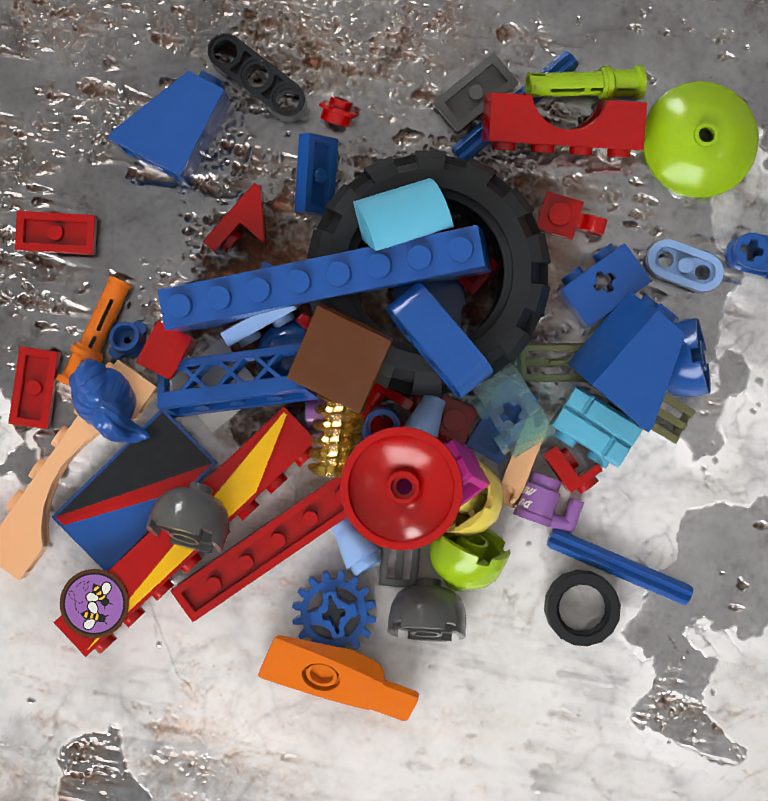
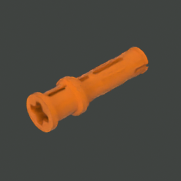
(115, 290)

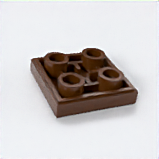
(340, 358)

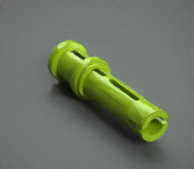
(603, 83)

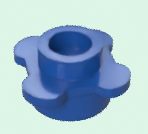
(120, 333)

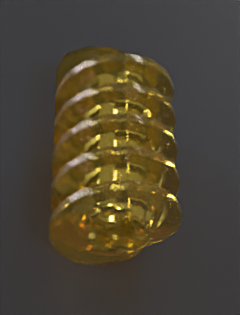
(338, 439)

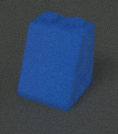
(176, 126)
(632, 357)

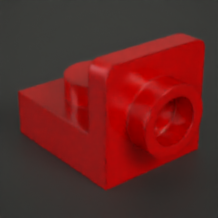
(563, 466)

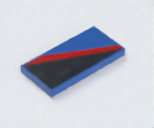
(115, 504)

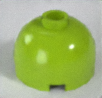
(469, 560)

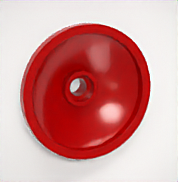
(378, 506)

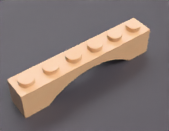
(26, 527)

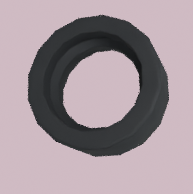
(601, 630)

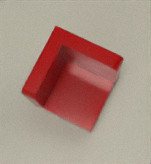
(165, 350)

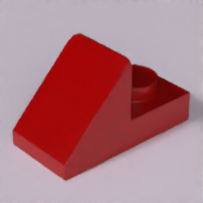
(246, 213)

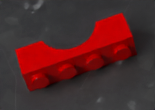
(612, 126)

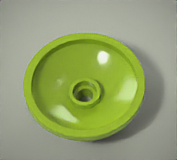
(679, 155)

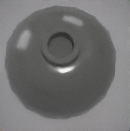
(191, 518)
(427, 612)

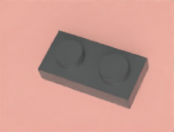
(465, 99)

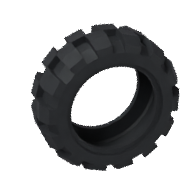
(510, 230)

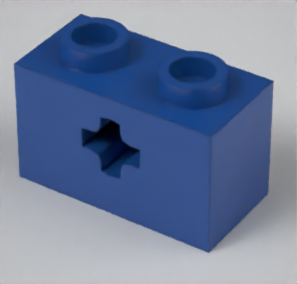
(625, 277)

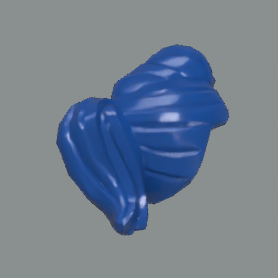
(105, 401)

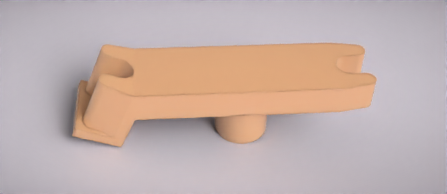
(516, 475)

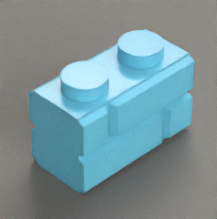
(596, 427)

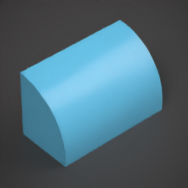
(402, 214)

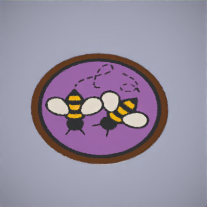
(94, 603)

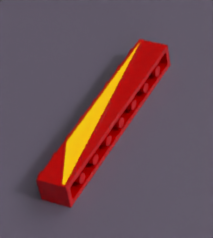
(236, 484)

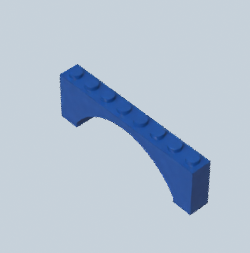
(246, 294)

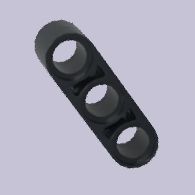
(244, 64)

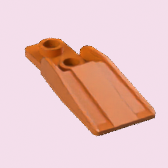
(336, 676)

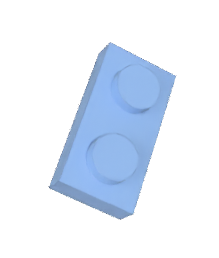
(248, 329)

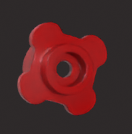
(338, 111)

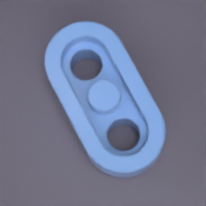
(683, 265)

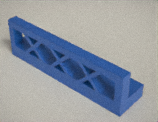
(228, 395)

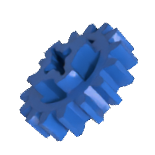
(352, 608)

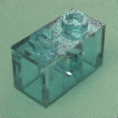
(512, 389)

